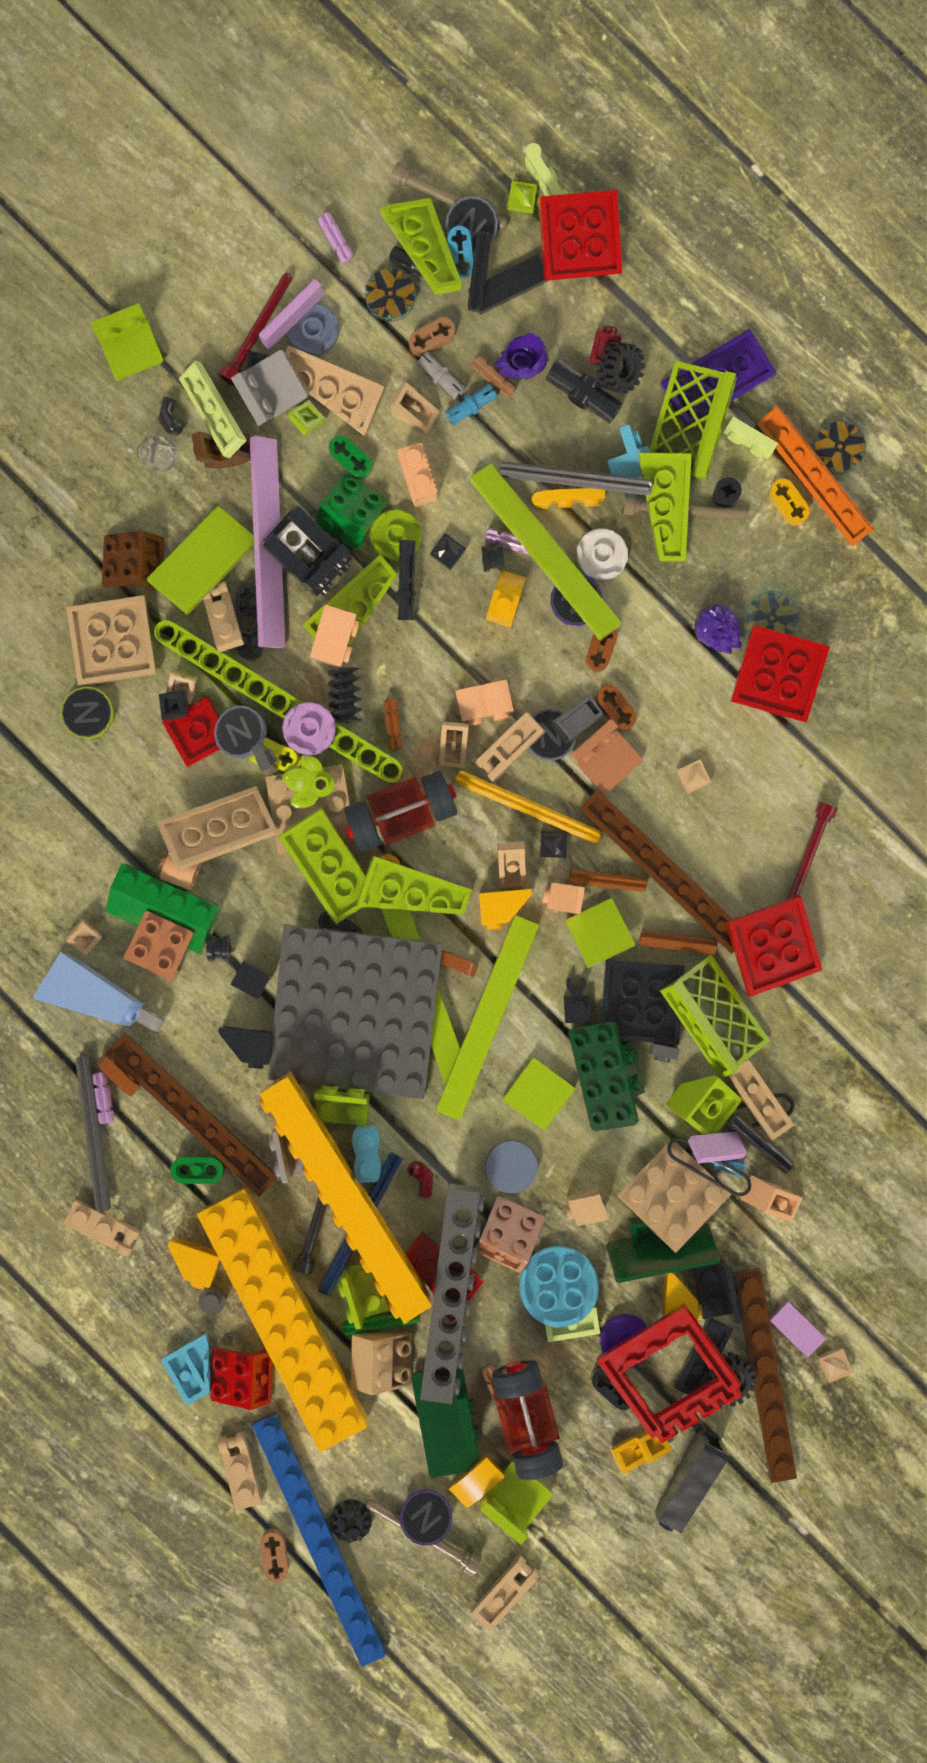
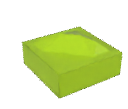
(522, 197)
(306, 417)

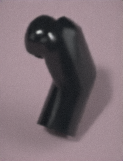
(167, 418)

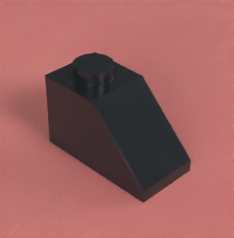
(248, 1045)

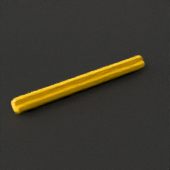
(528, 807)

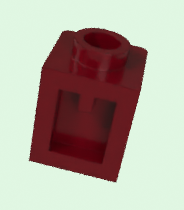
(603, 338)

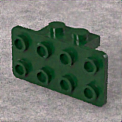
(607, 1075)
(650, 1256)
(447, 1429)

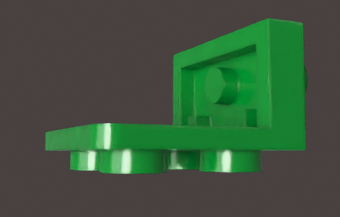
(350, 511)

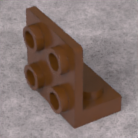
(131, 558)

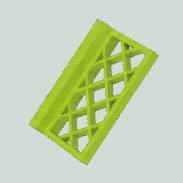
(715, 418)
(702, 1026)

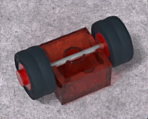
(400, 811)
(527, 1419)

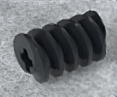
(344, 694)

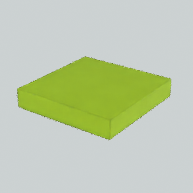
(600, 933)
(538, 1093)

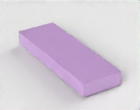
(291, 314)

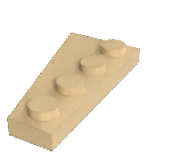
(339, 390)

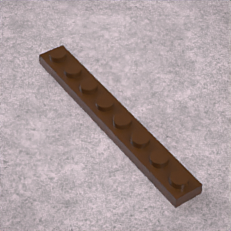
(659, 867)
(192, 1114)
(767, 1386)

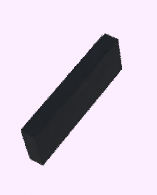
(512, 283)
(693, 1371)

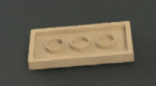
(216, 828)

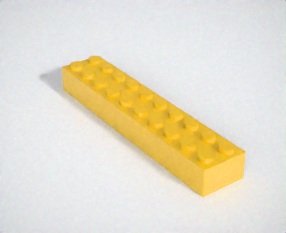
(346, 1196)
(283, 1318)

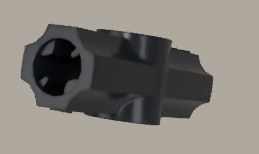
(584, 391)

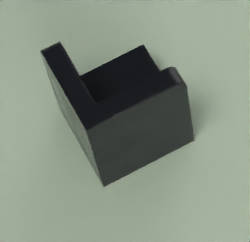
(251, 979)

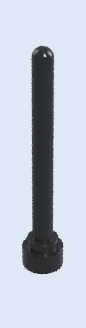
(304, 1261)

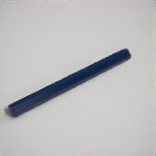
(345, 1252)

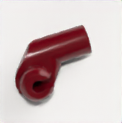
(424, 1176)

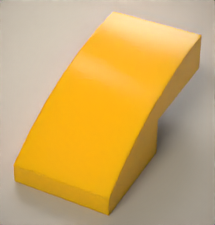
(638, 1450)
(477, 1481)

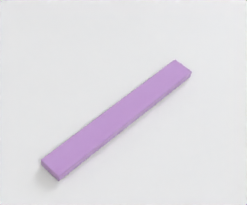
(265, 518)

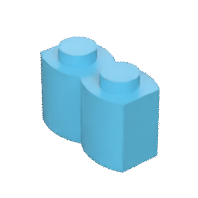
(367, 1161)

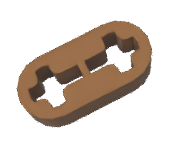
(428, 331)
(280, 1554)

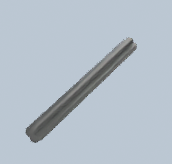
(576, 478)
(93, 1134)

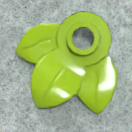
(304, 781)

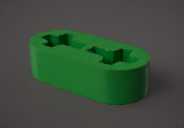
(346, 462)

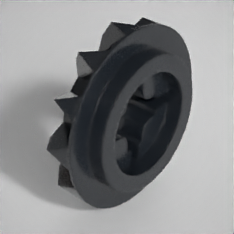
(348, 1509)

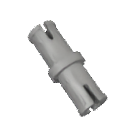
(441, 376)

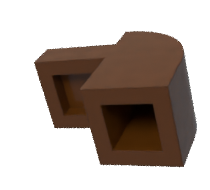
(209, 453)

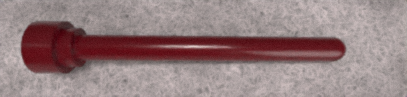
(233, 367)
(824, 814)

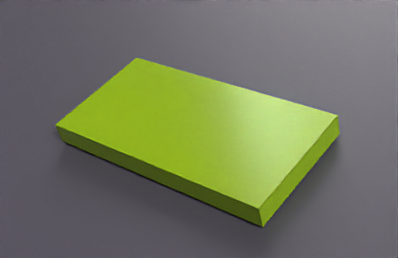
(202, 560)
(325, 863)

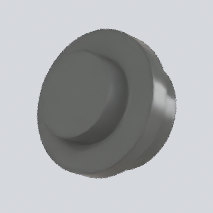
(212, 1300)

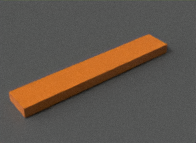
(815, 476)

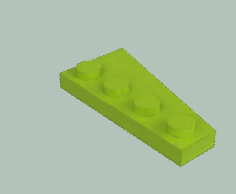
(423, 239)
(668, 501)
(359, 595)
(402, 888)

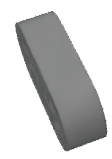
(150, 1019)

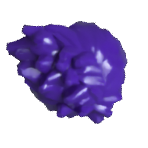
(523, 357)
(718, 628)

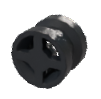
(724, 497)
(492, 558)
(218, 948)

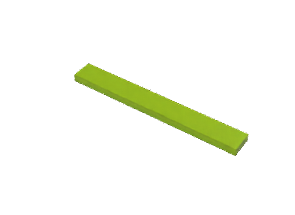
(545, 551)
(487, 1017)
(443, 1037)

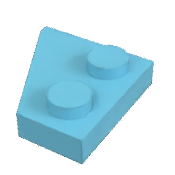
(190, 1368)

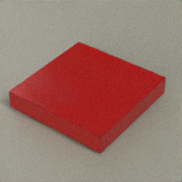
(195, 735)

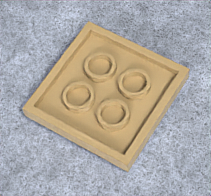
(111, 640)
(286, 815)
(673, 1197)

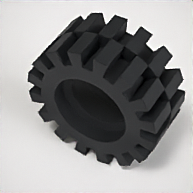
(610, 363)
(745, 1375)

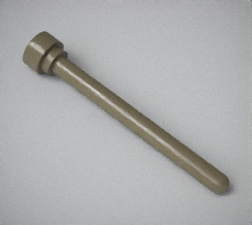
(403, 177)
(633, 504)
(468, 1561)

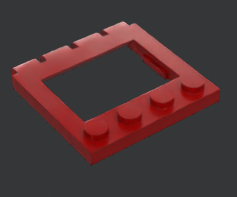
(654, 1338)

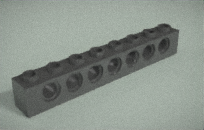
(437, 1387)

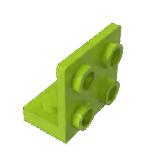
(127, 342)
(342, 1106)
(361, 1294)
(515, 1503)

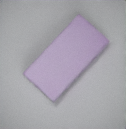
(717, 1147)
(797, 1328)

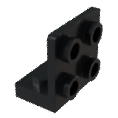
(717, 1291)

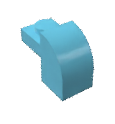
(628, 463)

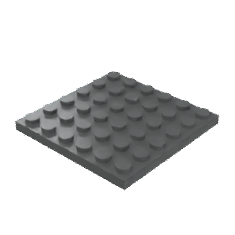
(355, 1010)

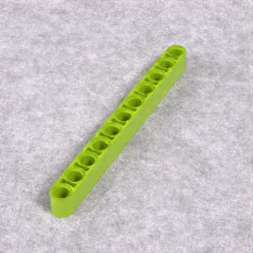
(269, 694)

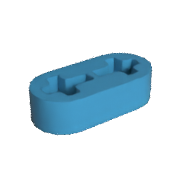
(468, 251)

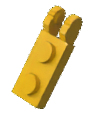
(566, 497)

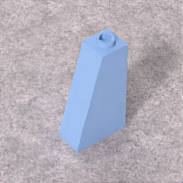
(84, 990)

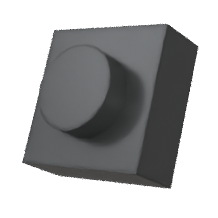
(265, 759)
(664, 1052)

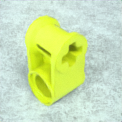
(281, 751)

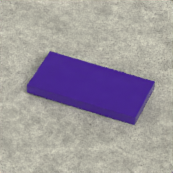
(740, 356)

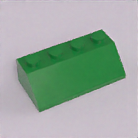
(139, 891)

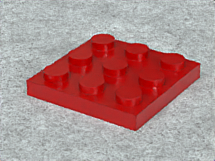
(580, 235)
(779, 673)
(774, 945)

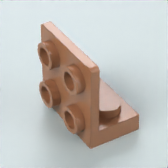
(606, 757)
(159, 945)
(509, 1234)

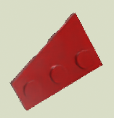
(424, 1258)

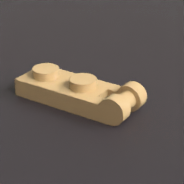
(223, 618)
(510, 746)
(101, 1227)
(240, 1471)
(504, 1593)

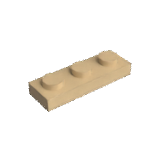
(760, 1100)

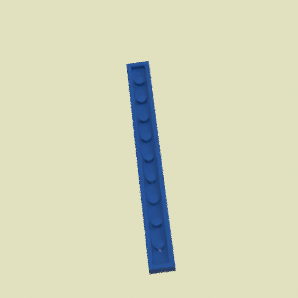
(319, 1539)

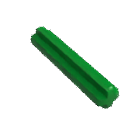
(375, 1323)

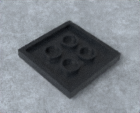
(636, 1003)

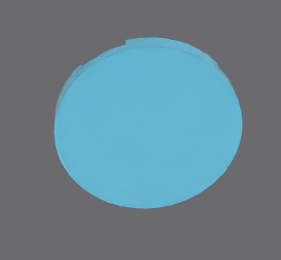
(559, 1286)

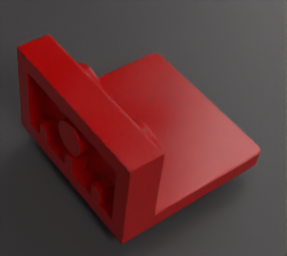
(241, 1378)

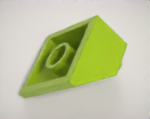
(704, 1103)

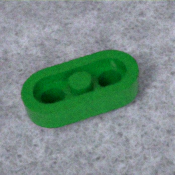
(198, 1170)

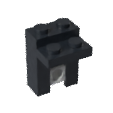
(323, 568)

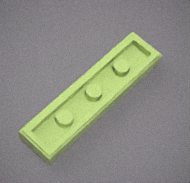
(212, 409)

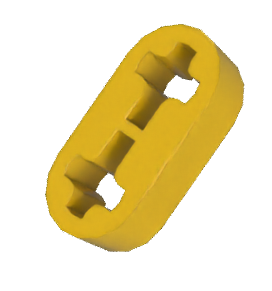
(793, 497)

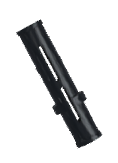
(406, 580)

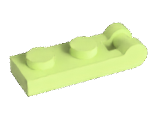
(544, 176)

